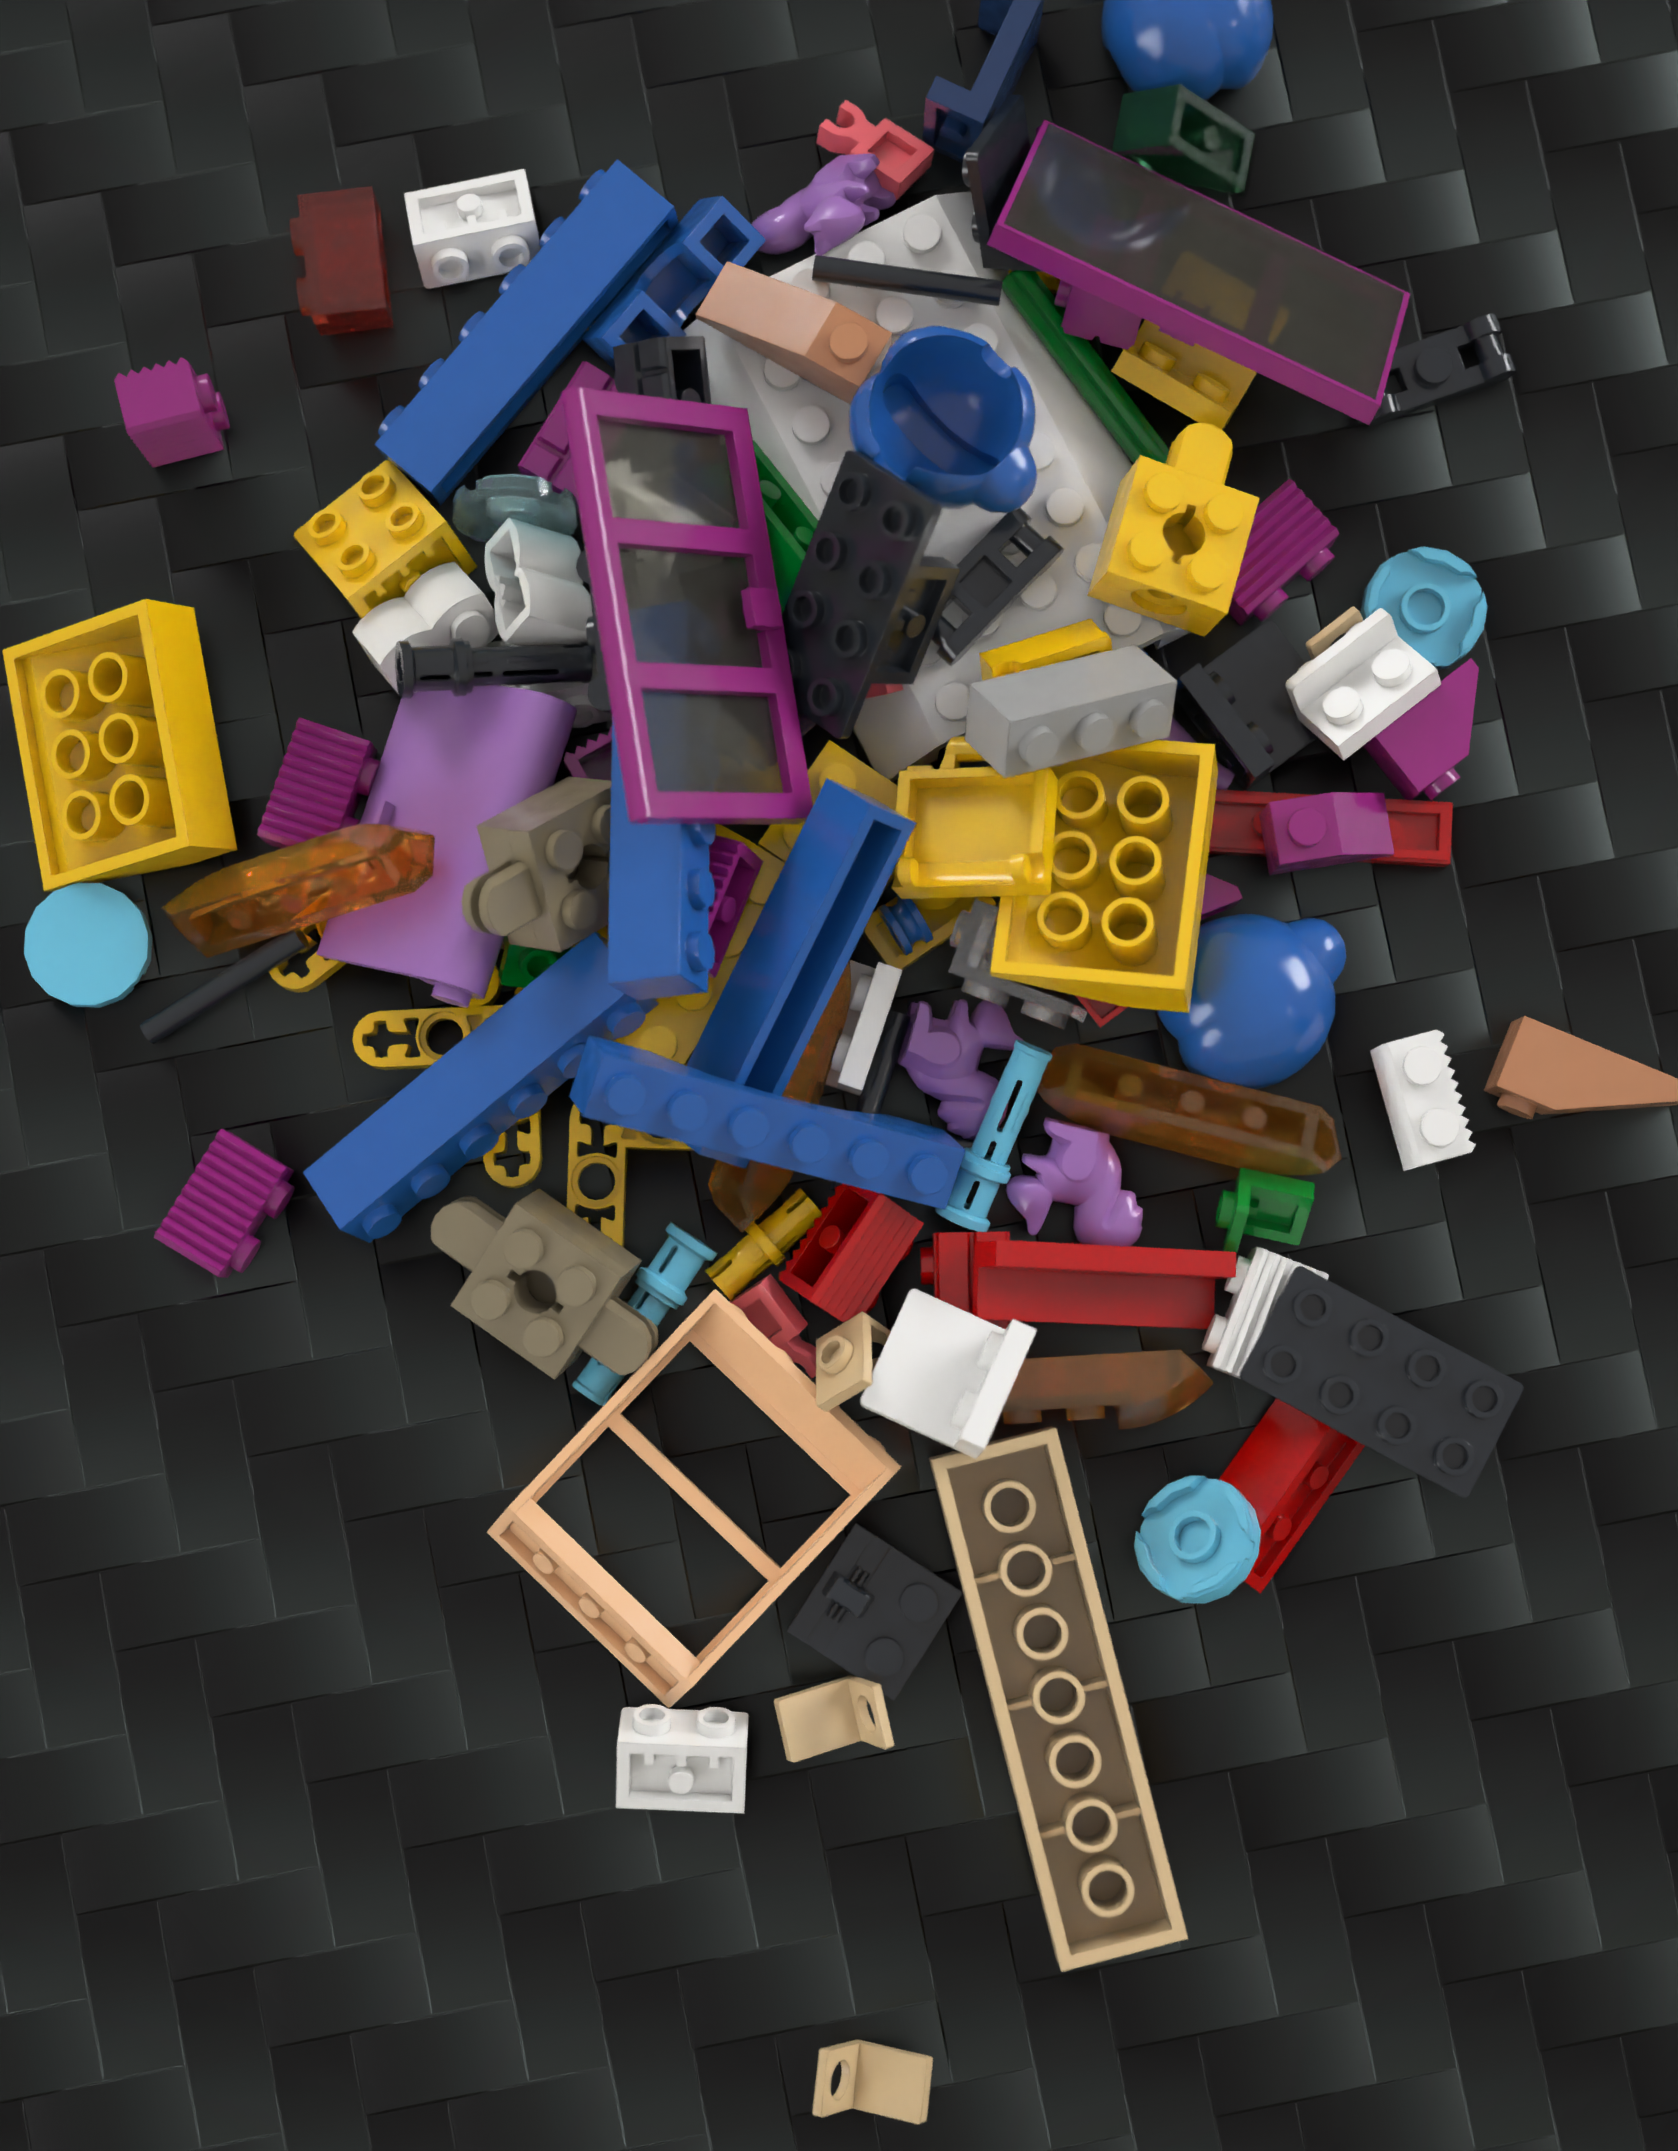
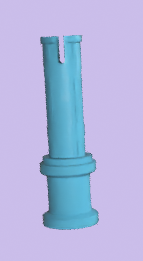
(1025, 1064)
(659, 1289)

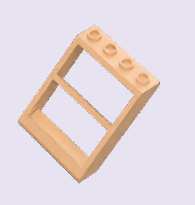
(784, 1395)

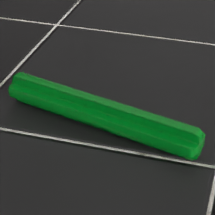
(1084, 367)

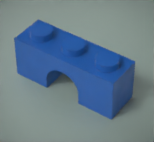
(675, 277)

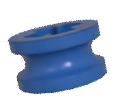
(905, 924)

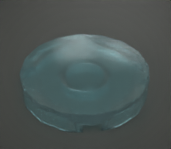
(513, 496)

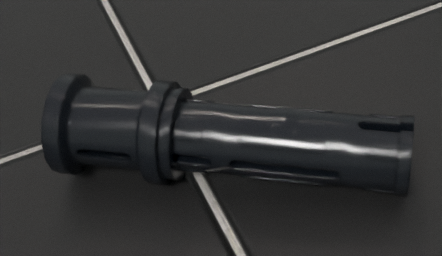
(462, 667)

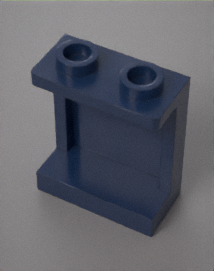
(957, 115)

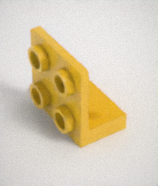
(1184, 376)
(380, 539)

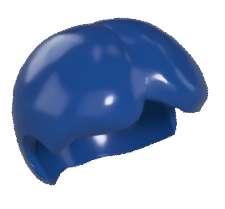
(1188, 42)
(949, 420)
(1258, 998)

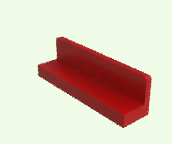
(1097, 1284)
(1287, 1477)

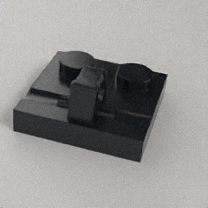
(874, 1610)

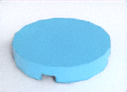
(1431, 603)
(88, 945)
(1197, 1539)

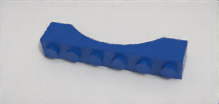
(700, 1109)

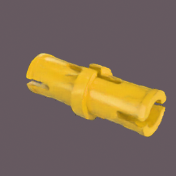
(764, 1244)

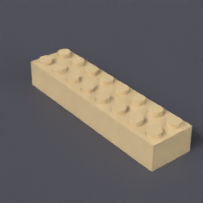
(1058, 1699)

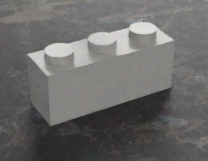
(1069, 710)

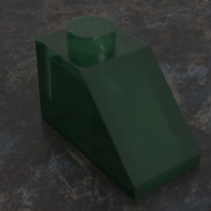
(1183, 138)

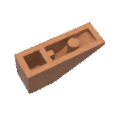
(796, 329)
(1560, 1073)

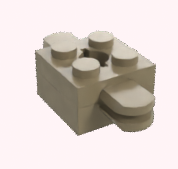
(545, 867)
(563, 1265)

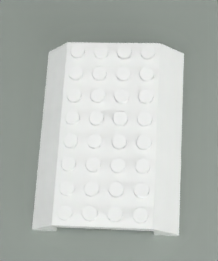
(1073, 452)

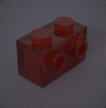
(343, 261)

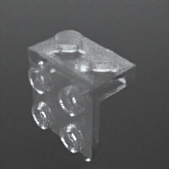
(974, 941)

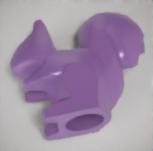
(830, 208)
(946, 1057)
(1082, 1173)

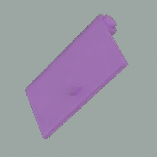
(444, 774)

